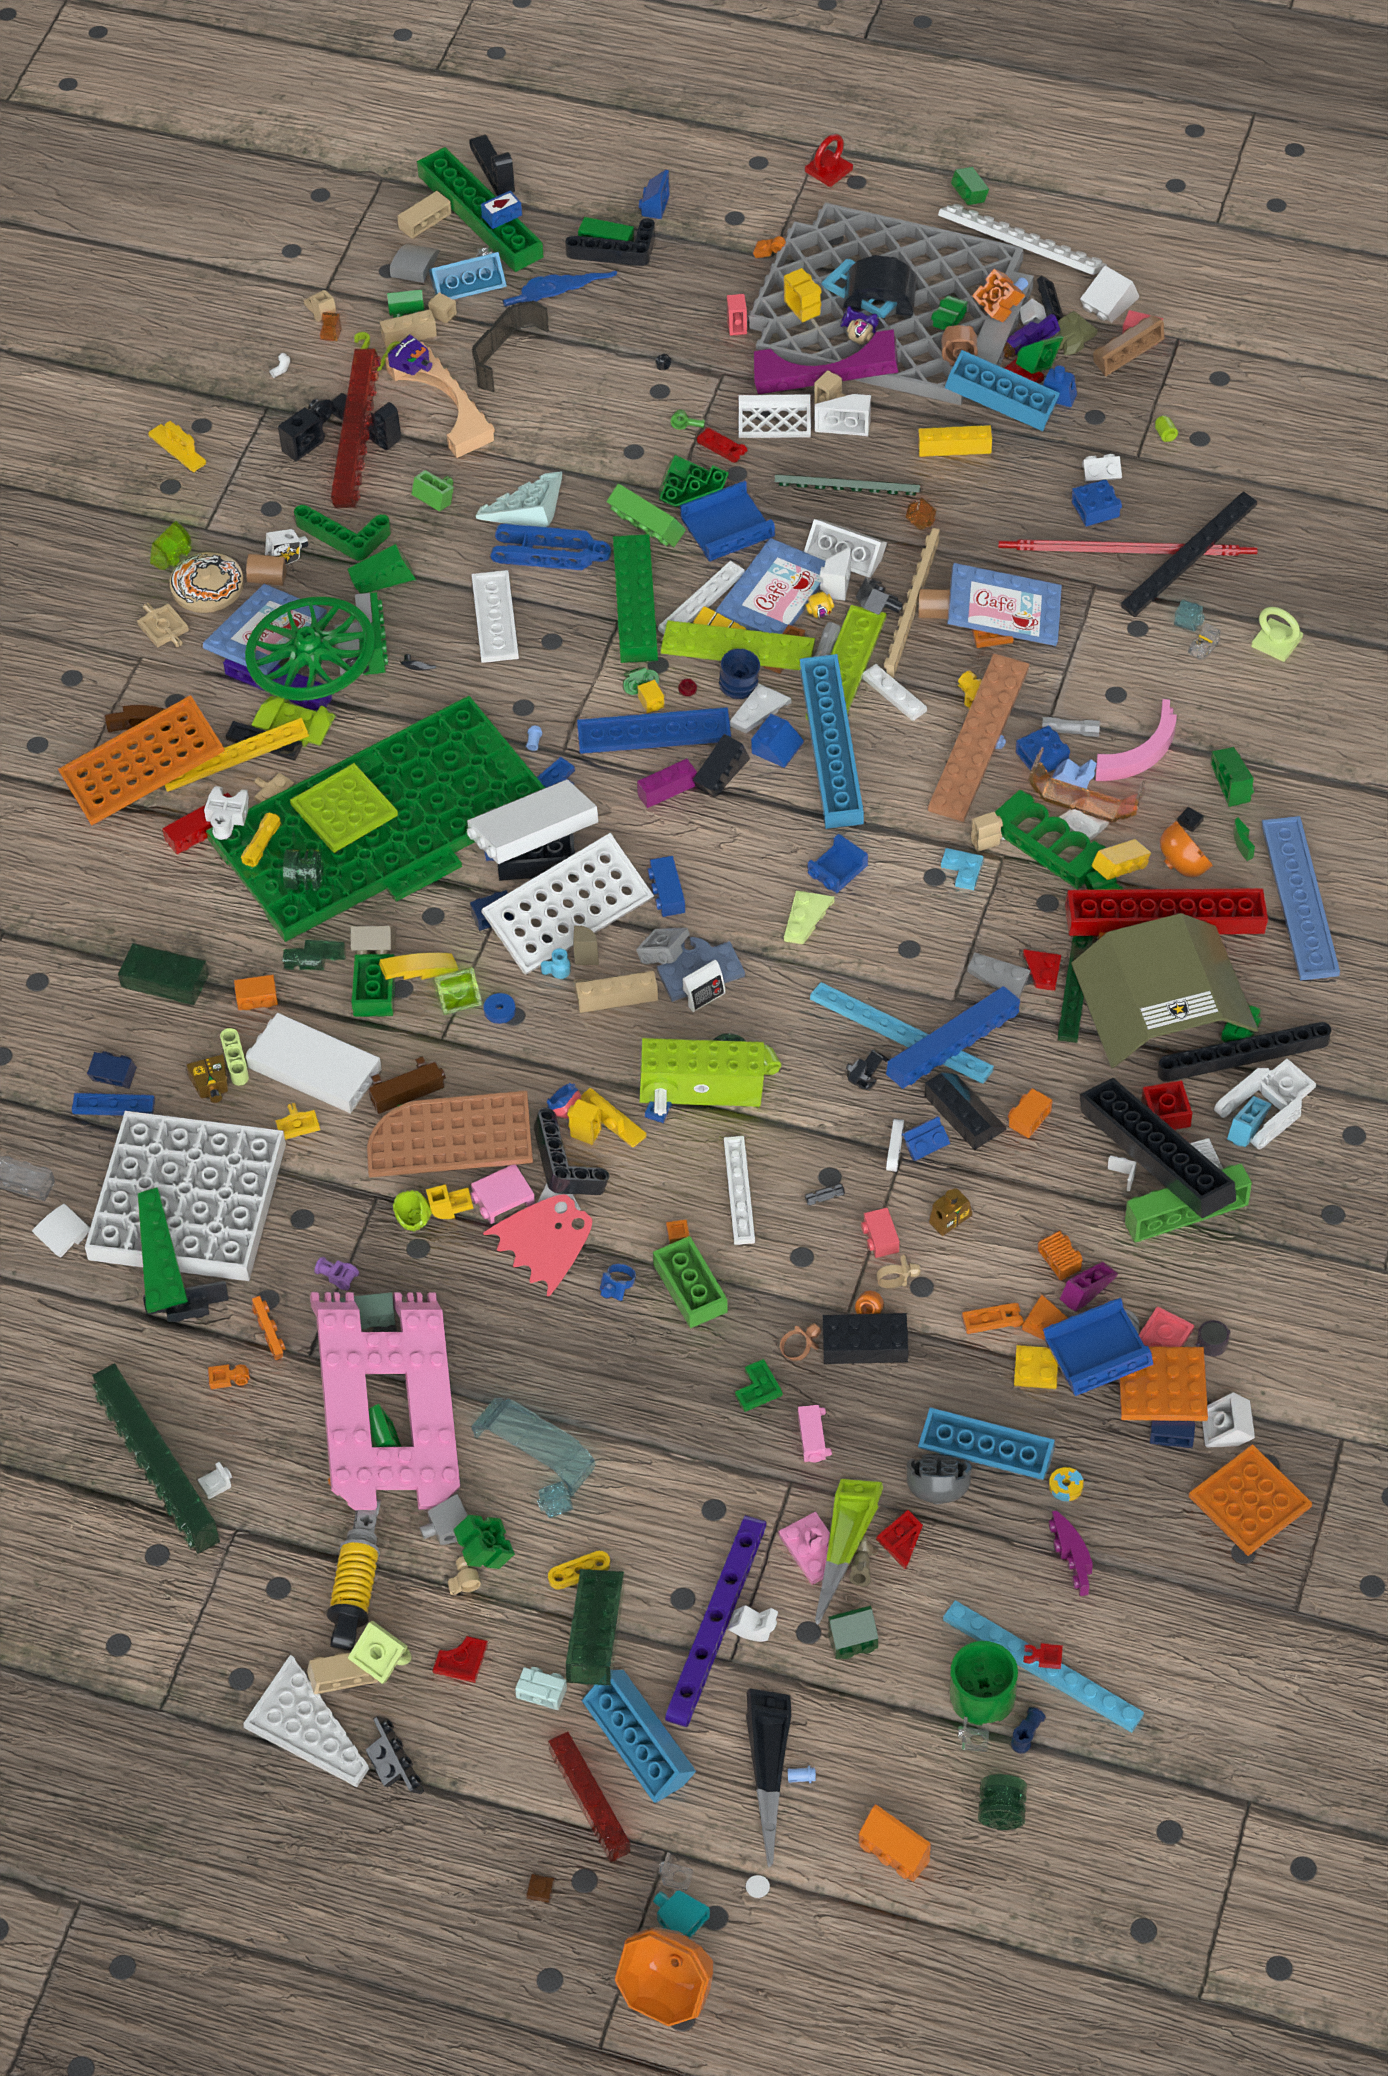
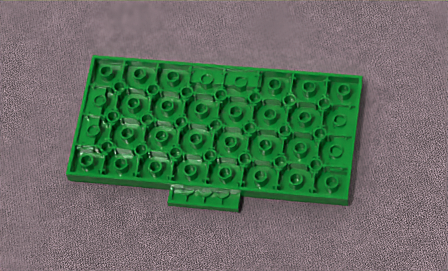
(435, 779)

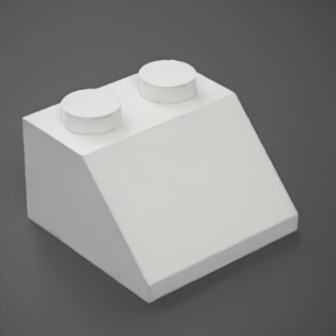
(836, 575)
(1228, 1422)

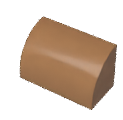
(266, 569)
(933, 603)

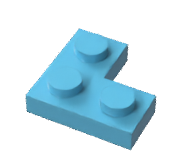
(967, 865)

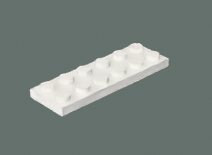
(495, 616)

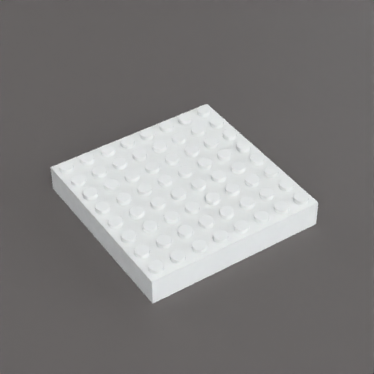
(211, 1186)

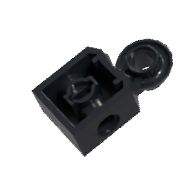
(305, 429)

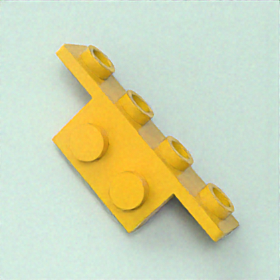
(178, 444)
(614, 1119)

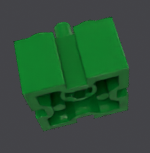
(483, 1542)

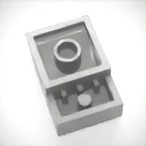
(413, 262)

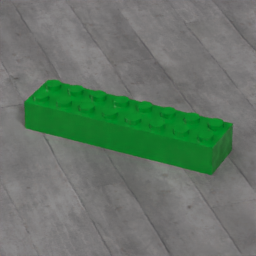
(635, 598)

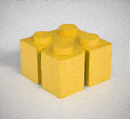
(802, 294)

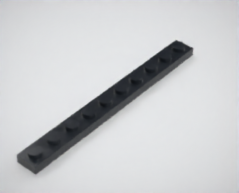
(1188, 554)

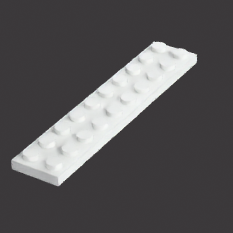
(1027, 241)

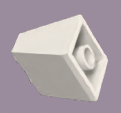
(1109, 295)

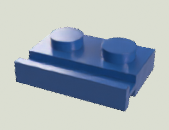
(926, 1138)

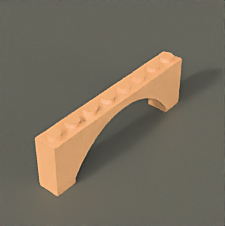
(471, 427)

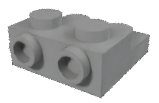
(662, 946)

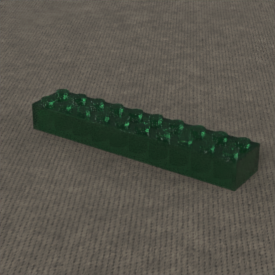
(155, 1459)

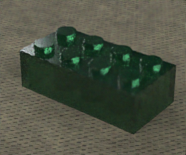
(163, 974)

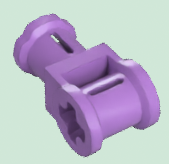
(339, 1273)

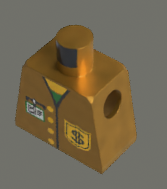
(209, 1077)
(949, 1211)

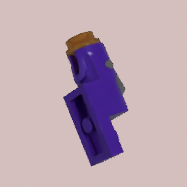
(1031, 334)

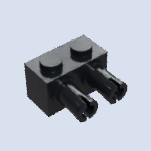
(874, 597)

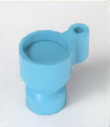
(559, 965)

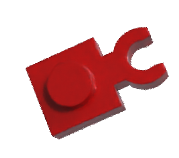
(1048, 1655)

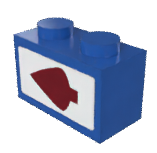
(501, 209)

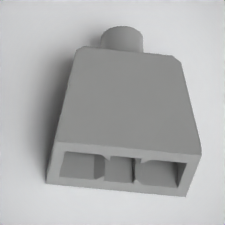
(443, 1520)

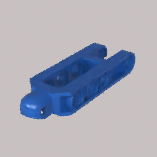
(527, 537)

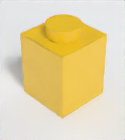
(651, 696)

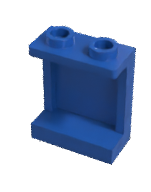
(838, 864)

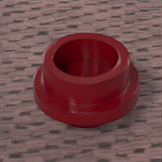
(687, 687)

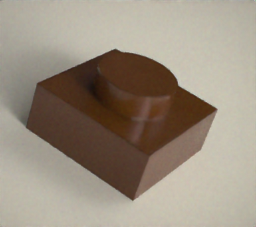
(540, 1888)

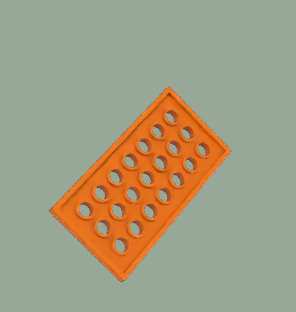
(137, 771)

